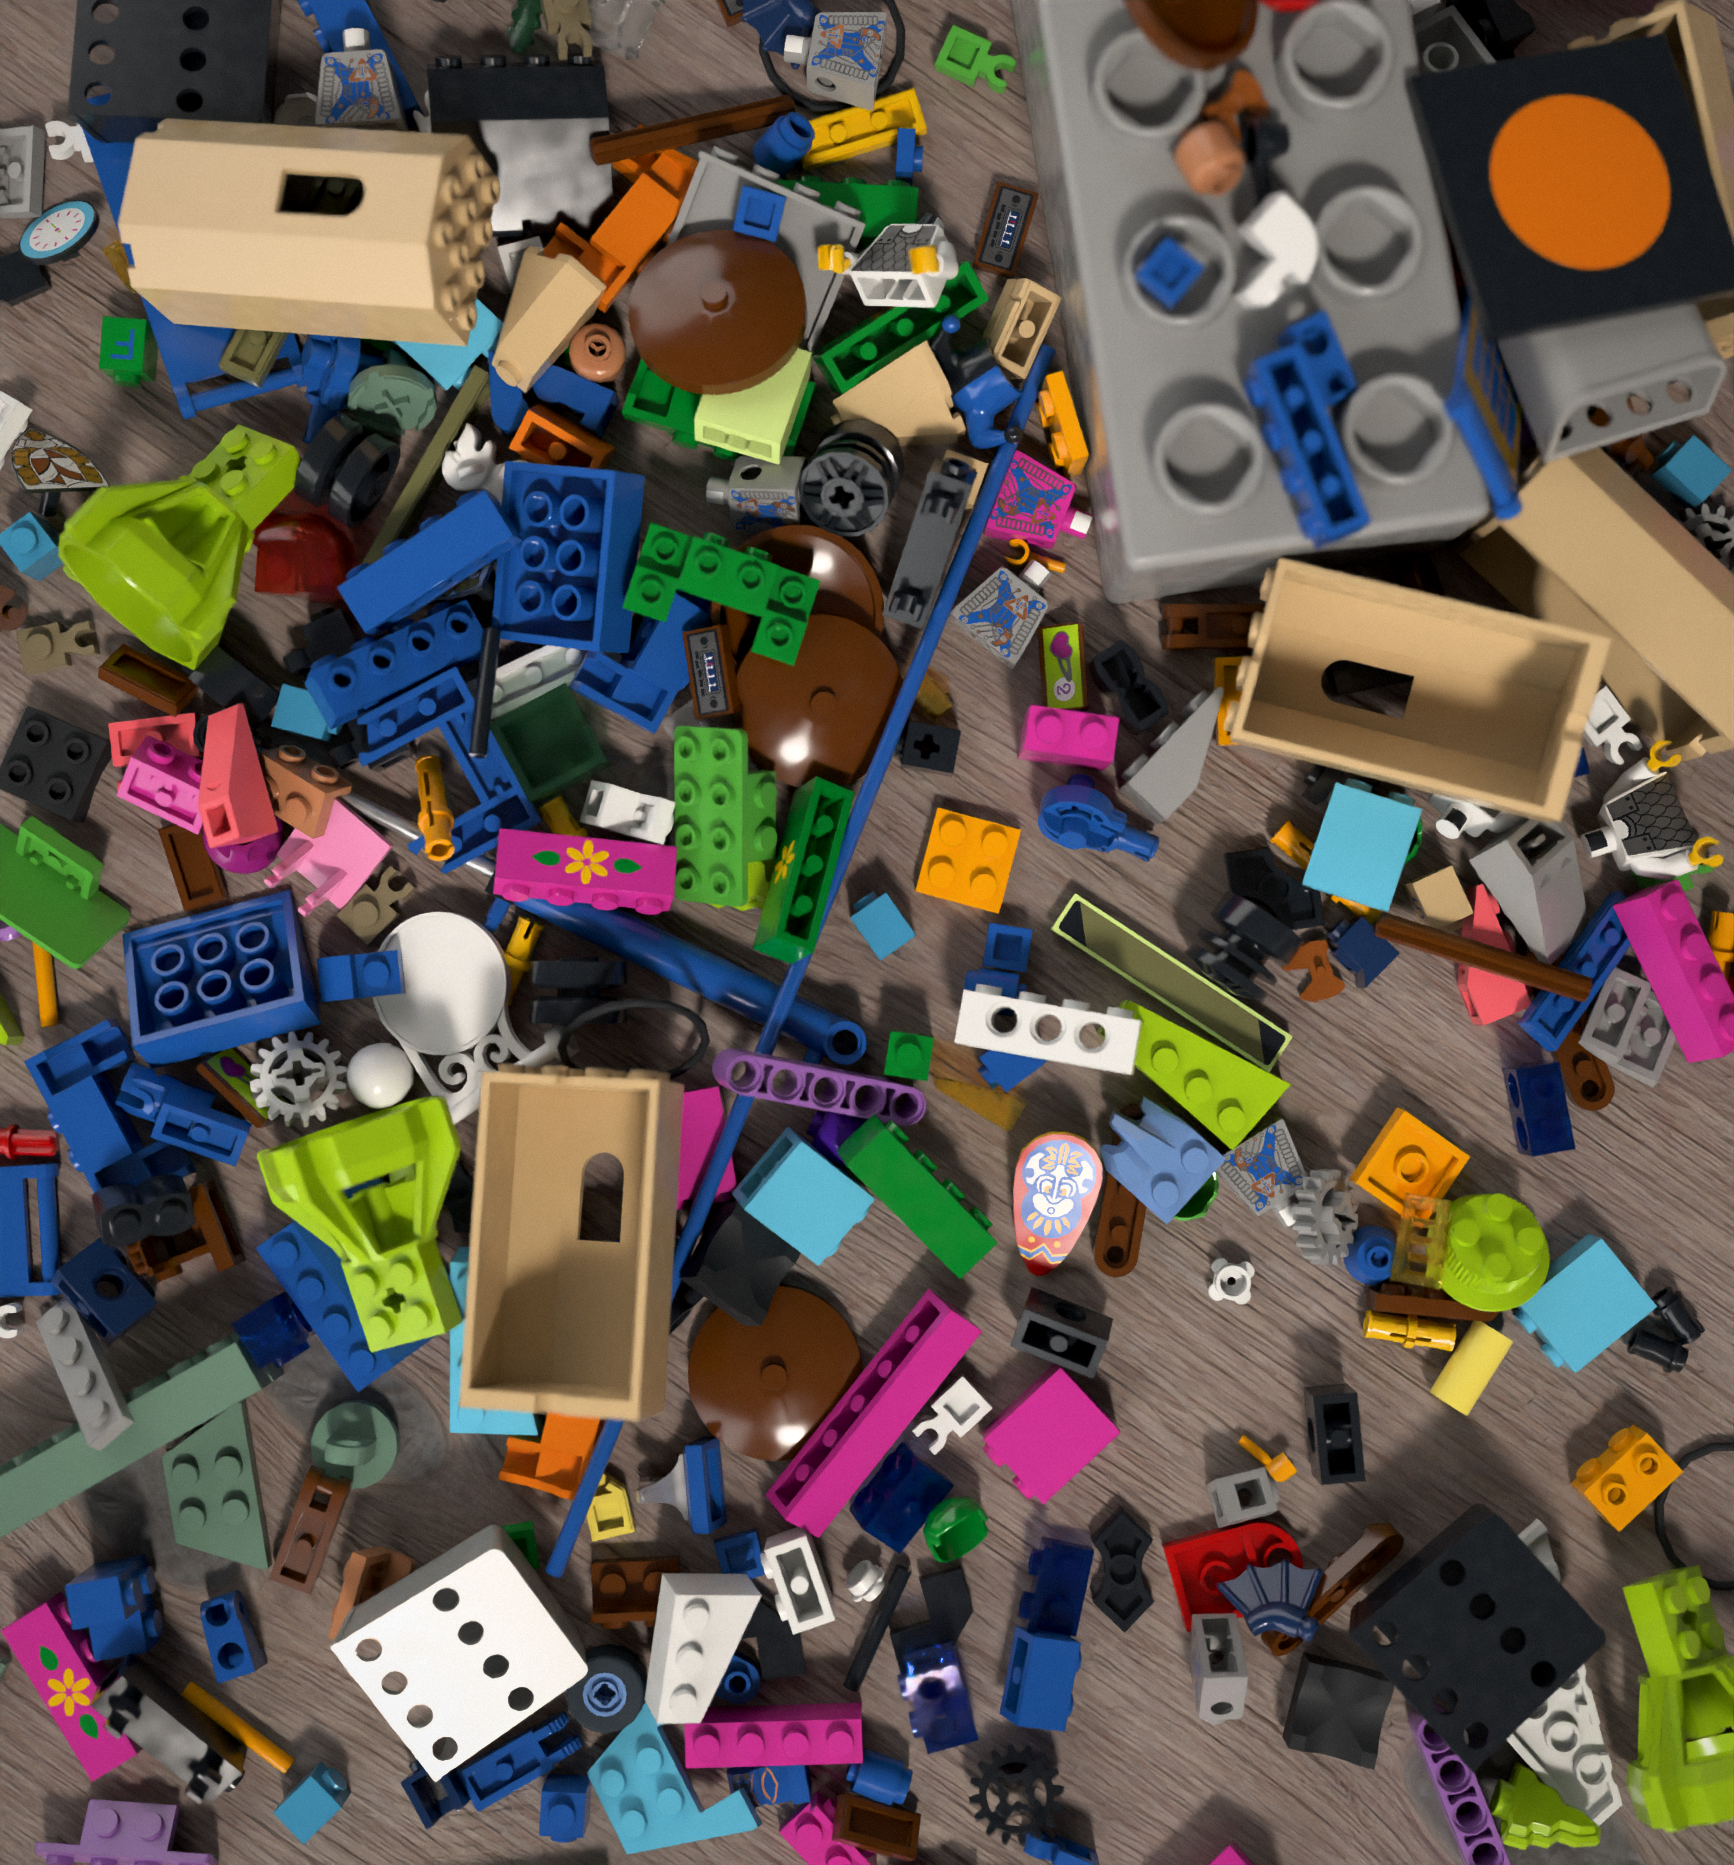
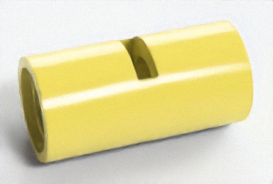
(1471, 1367)

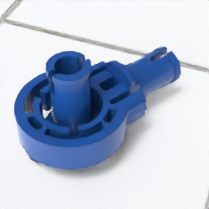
(327, 372)
(1101, 831)

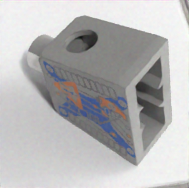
(842, 55)
(359, 88)
(761, 494)
(1005, 611)
(1265, 1170)
(1219, 1687)

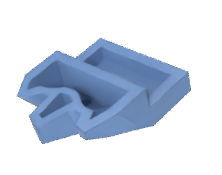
(1159, 1158)

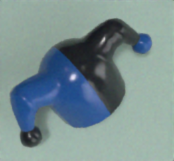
(976, 386)

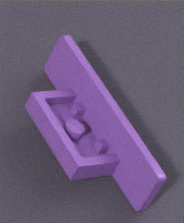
(124, 1836)

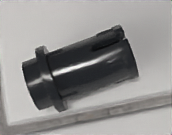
(1677, 1315)
(1667, 1353)

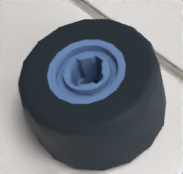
(609, 1670)

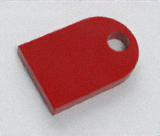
(1220, 1556)

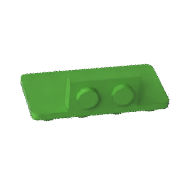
(720, 815)
(54, 893)

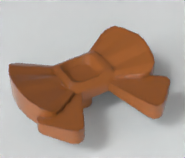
(1242, 94)
(1324, 983)

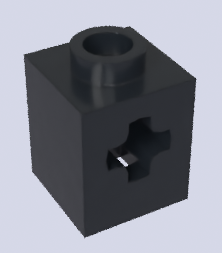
(942, 738)

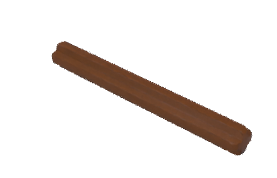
(689, 130)
(1483, 957)

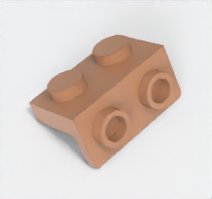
(301, 788)
(365, 1576)

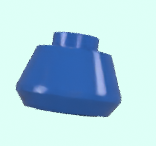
(1371, 1255)

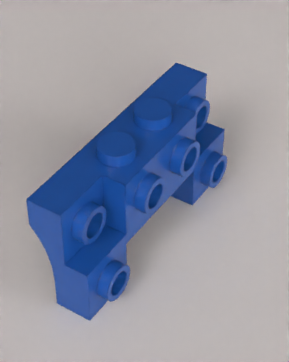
(651, 672)
(85, 1111)

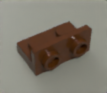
(628, 1589)

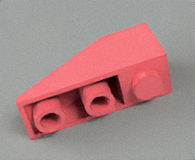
(232, 784)
(1483, 993)

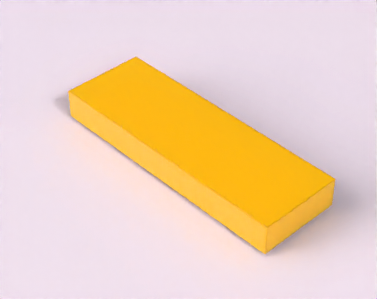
(863, 130)

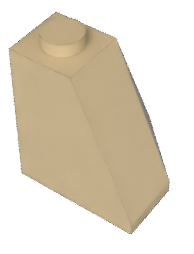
(543, 314)
(907, 400)

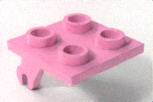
(334, 862)

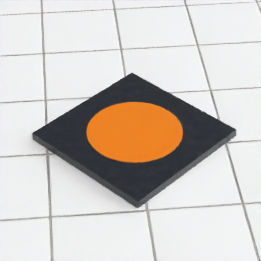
(1574, 186)

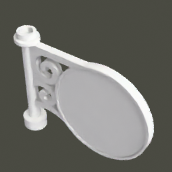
(455, 1002)

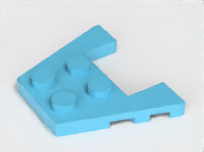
(653, 1797)

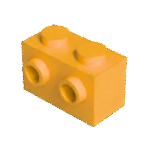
(1625, 1476)

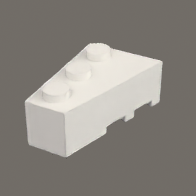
(694, 1641)

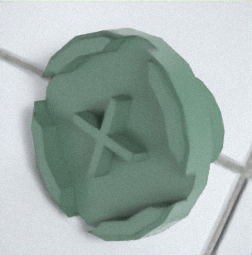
(392, 396)
(356, 1442)

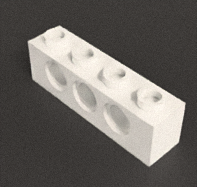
(978, 1030)

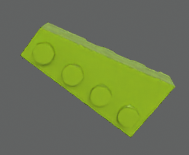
(1202, 1078)

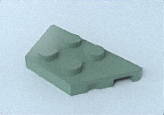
(218, 1491)

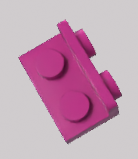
(164, 783)
(811, 1831)

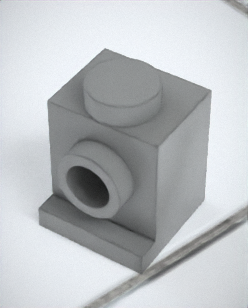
(1256, 1484)

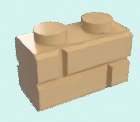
(1020, 325)

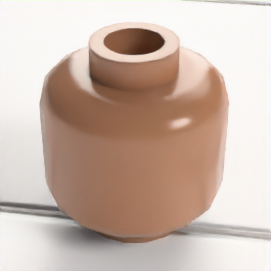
(1209, 158)
(597, 368)

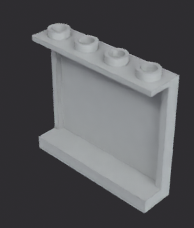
(805, 225)

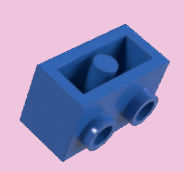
(1040, 1679)

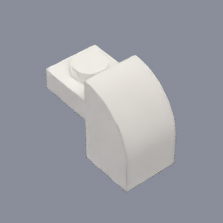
(1285, 242)
(628, 812)

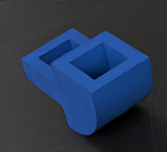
(360, 976)

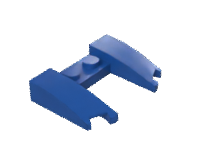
(450, 706)

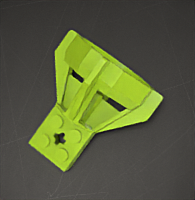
(174, 550)
(387, 1228)
(1679, 1699)

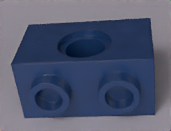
(105, 1315)

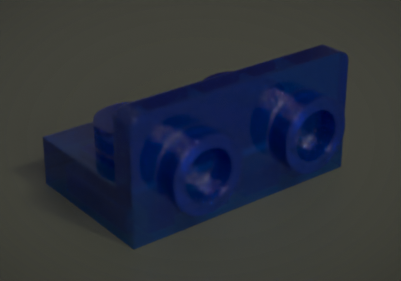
(899, 1498)
(1057, 1586)

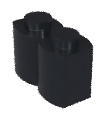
(1121, 678)
(133, 1212)

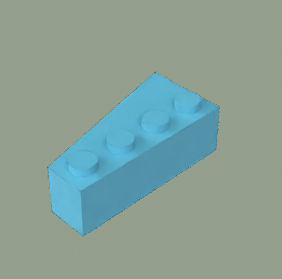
(473, 1419)

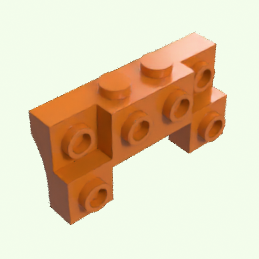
(635, 225)
(557, 1458)

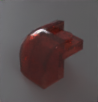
(302, 556)

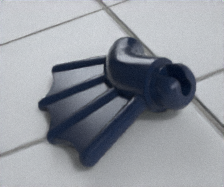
(778, 18)
(1275, 1598)

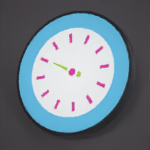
(59, 233)

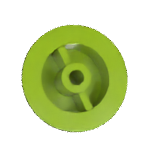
(1493, 1253)

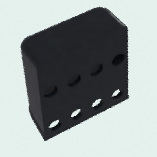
(175, 64)
(1479, 1629)

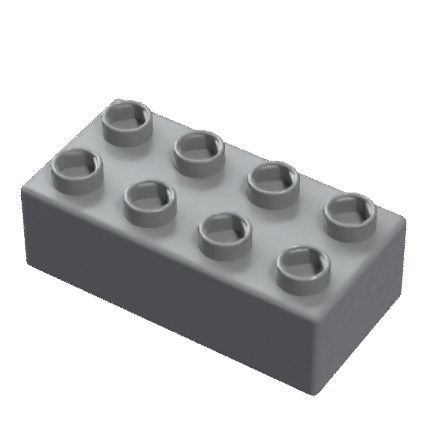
(1173, 445)

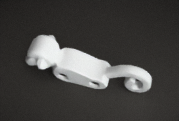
(473, 467)

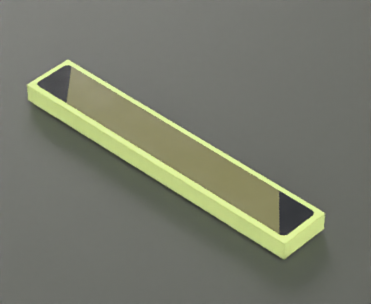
(1171, 983)

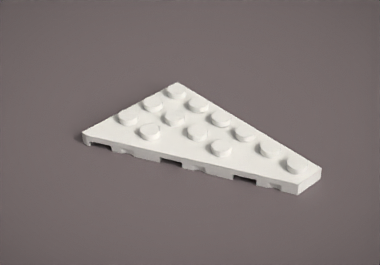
(1564, 1733)

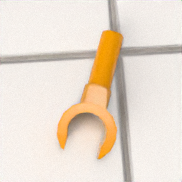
(1044, 561)
(1279, 1468)

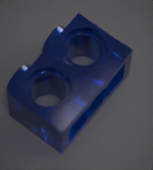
(1538, 1108)
(274, 1331)
(937, 1698)

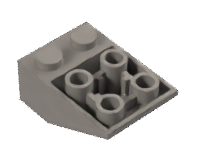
(1174, 769)
(1537, 884)

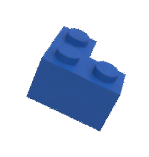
(116, 1606)

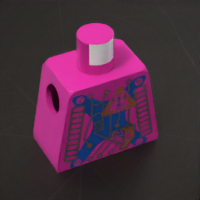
(1035, 506)

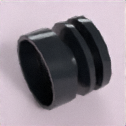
(851, 478)
(1244, 947)

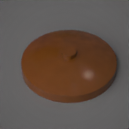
(1197, 32)
(718, 312)
(846, 577)
(824, 709)
(776, 1381)

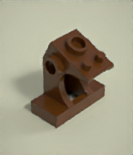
(212, 1228)

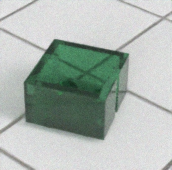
(549, 745)

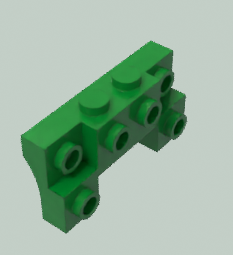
(673, 410)
(727, 578)

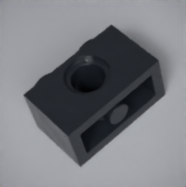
(1062, 1332)
(1334, 1434)

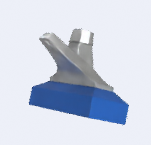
(692, 1486)

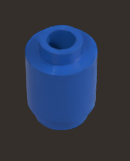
(784, 143)
(1007, 981)
(879, 1778)

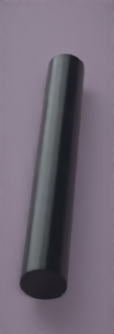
(484, 693)
(877, 1628)

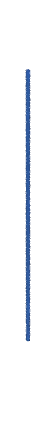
(797, 970)

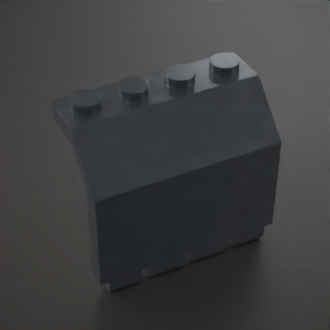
(534, 134)

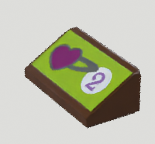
(1063, 667)
(232, 1076)

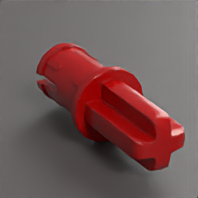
(20, 1141)

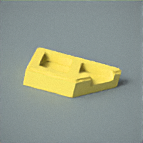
(610, 1510)

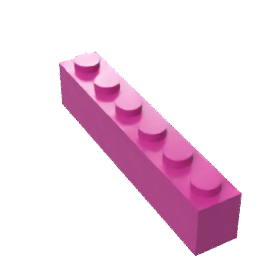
(873, 1413)

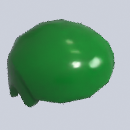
(955, 1528)

